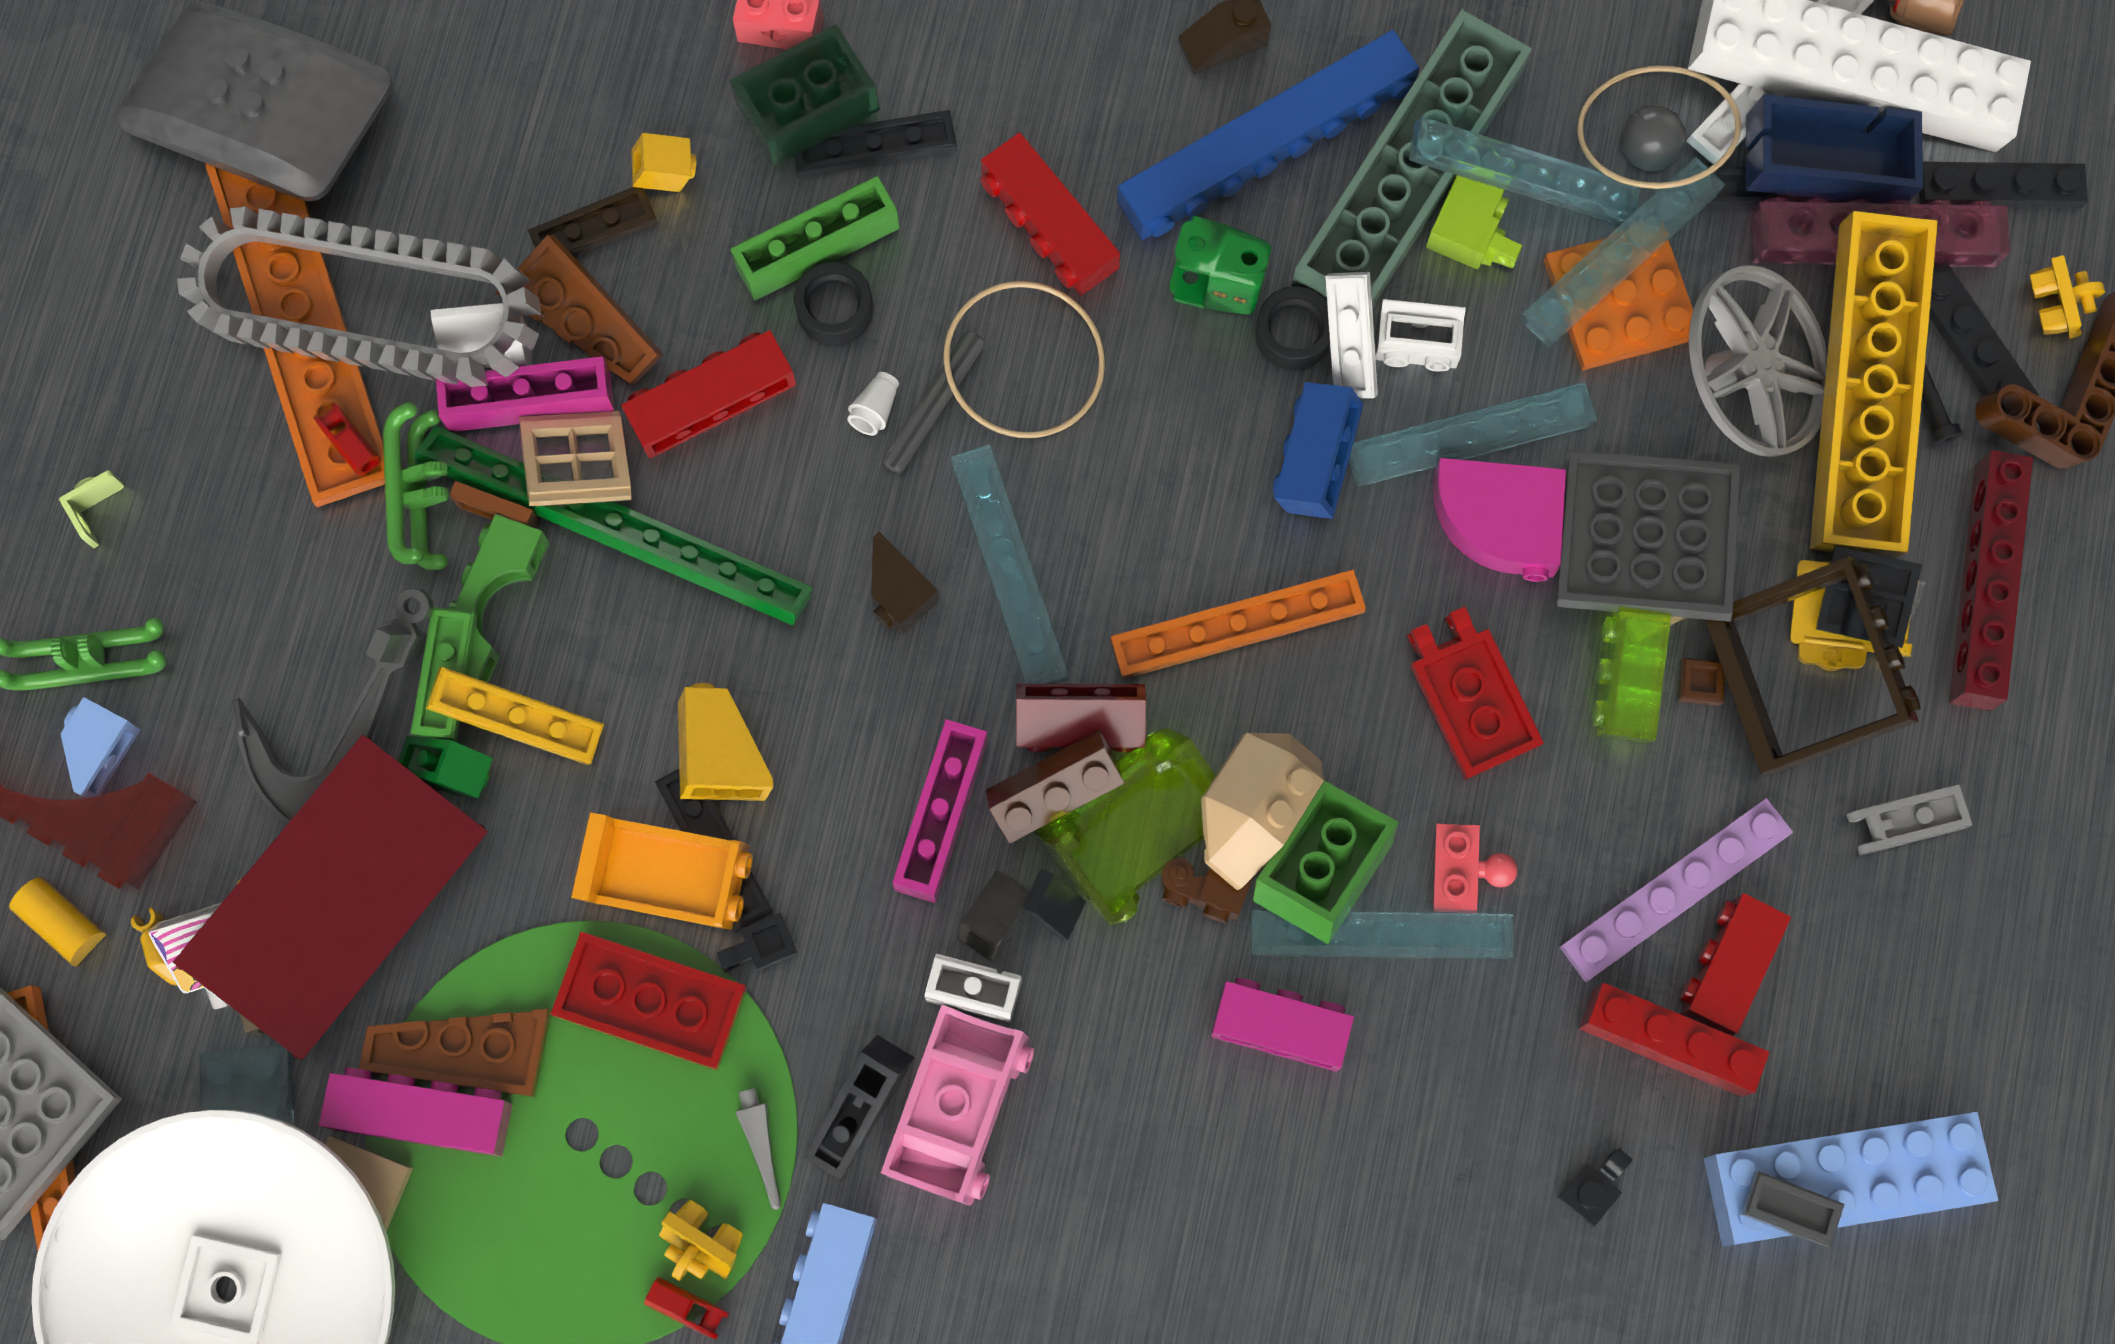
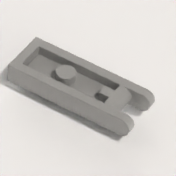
(1913, 818)

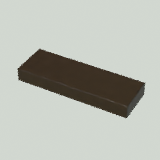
(599, 222)

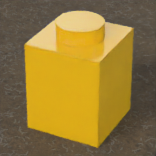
(662, 162)

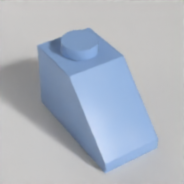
(94, 746)

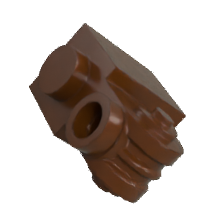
(1206, 892)

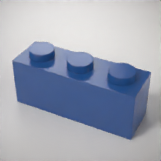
(1318, 450)

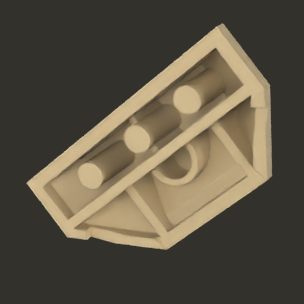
(1257, 803)

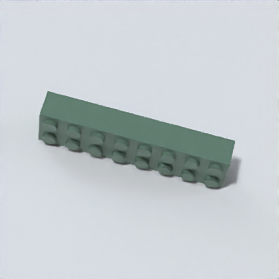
(1394, 196)

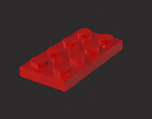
(649, 1000)

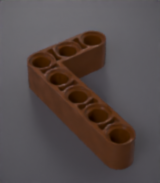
(2071, 420)

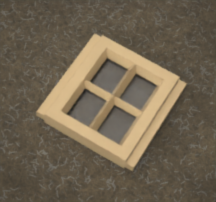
(574, 458)

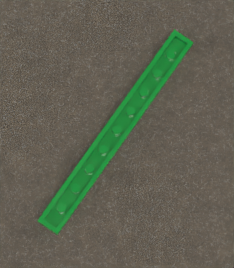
(624, 530)

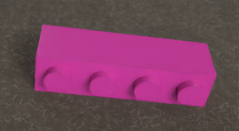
(528, 391)
(940, 811)
(416, 1113)

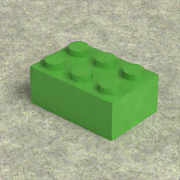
(1325, 862)

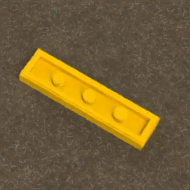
(514, 716)

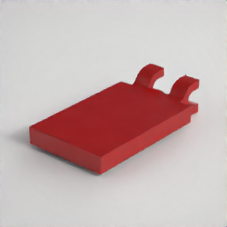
(1472, 696)

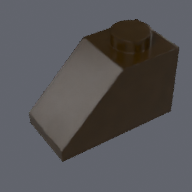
(1226, 33)
(898, 588)

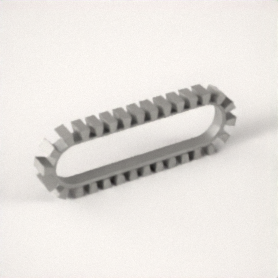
(365, 245)

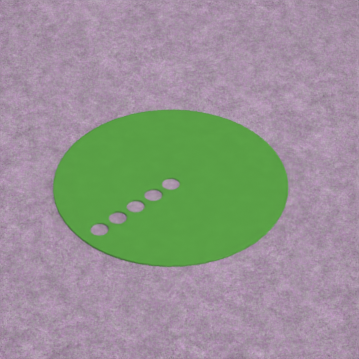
(543, 1237)

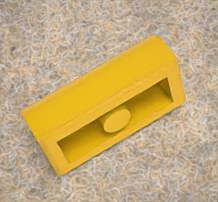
(56, 920)

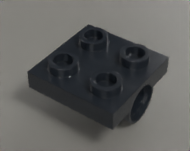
(1894, 589)

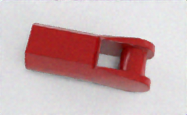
(349, 441)
(679, 1304)

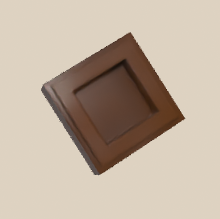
(1701, 682)

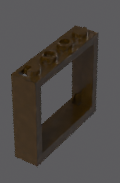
(1745, 689)

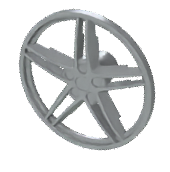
(1755, 359)

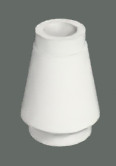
(873, 405)

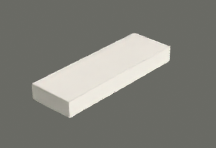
(1352, 332)

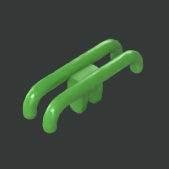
(408, 487)
(83, 657)

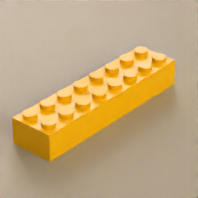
(1873, 384)

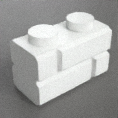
(973, 988)

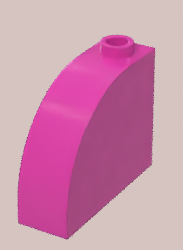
(1503, 514)

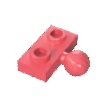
(1459, 868)

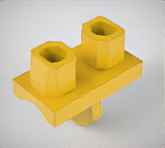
(2057, 281)
(695, 1250)

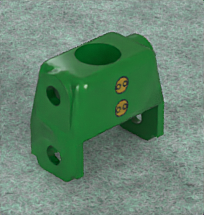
(1227, 266)

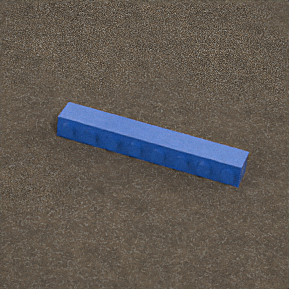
(1267, 136)

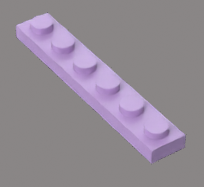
(1676, 890)

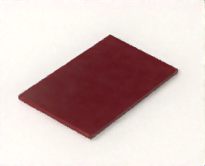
(330, 897)

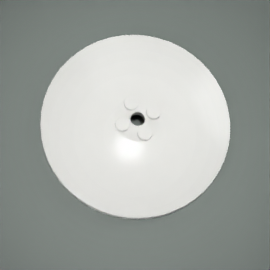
(205, 1199)

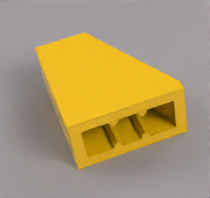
(717, 749)

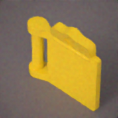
(1825, 648)

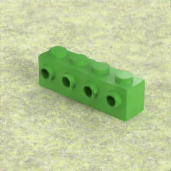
(815, 237)

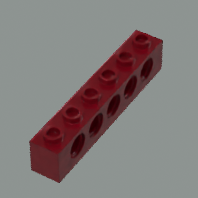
(1991, 581)

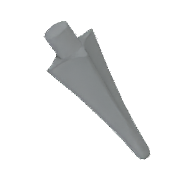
(755, 1125)

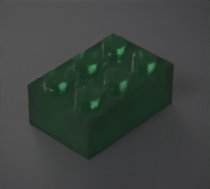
(805, 94)

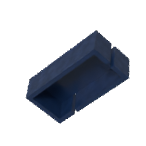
(1824, 153)

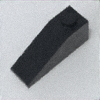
(858, 1106)

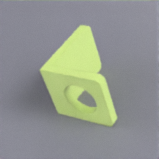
(85, 495)

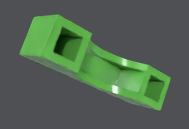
(506, 555)

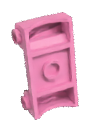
(956, 1105)

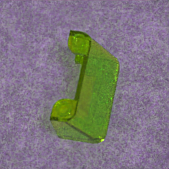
(1136, 828)

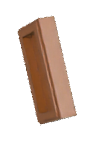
(488, 505)

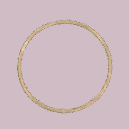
(1653, 185)
(1069, 300)

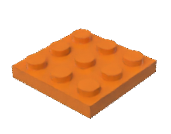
(1637, 317)

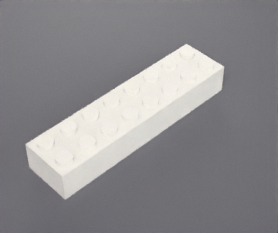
(1866, 61)

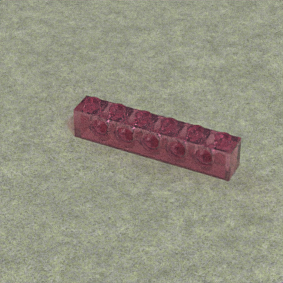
(1777, 244)

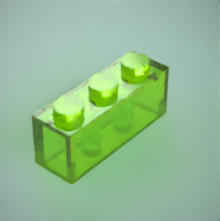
(1632, 675)

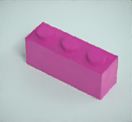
(1283, 1024)

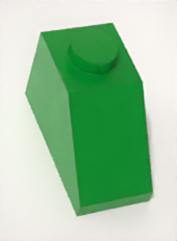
(446, 765)

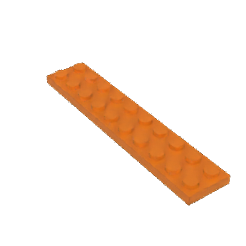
(299, 289)

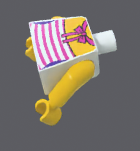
(165, 940)

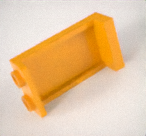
(662, 871)

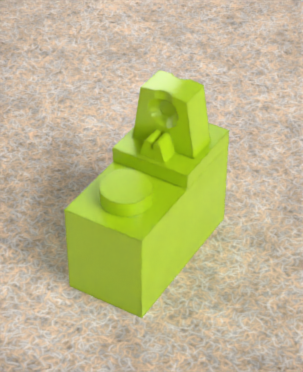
(1469, 224)

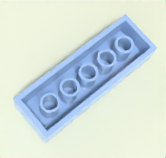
(1871, 1171)

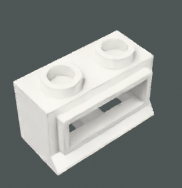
(1402, 351)

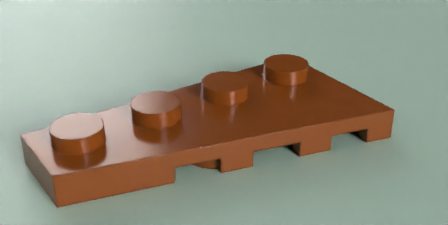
(585, 312)
(473, 1052)

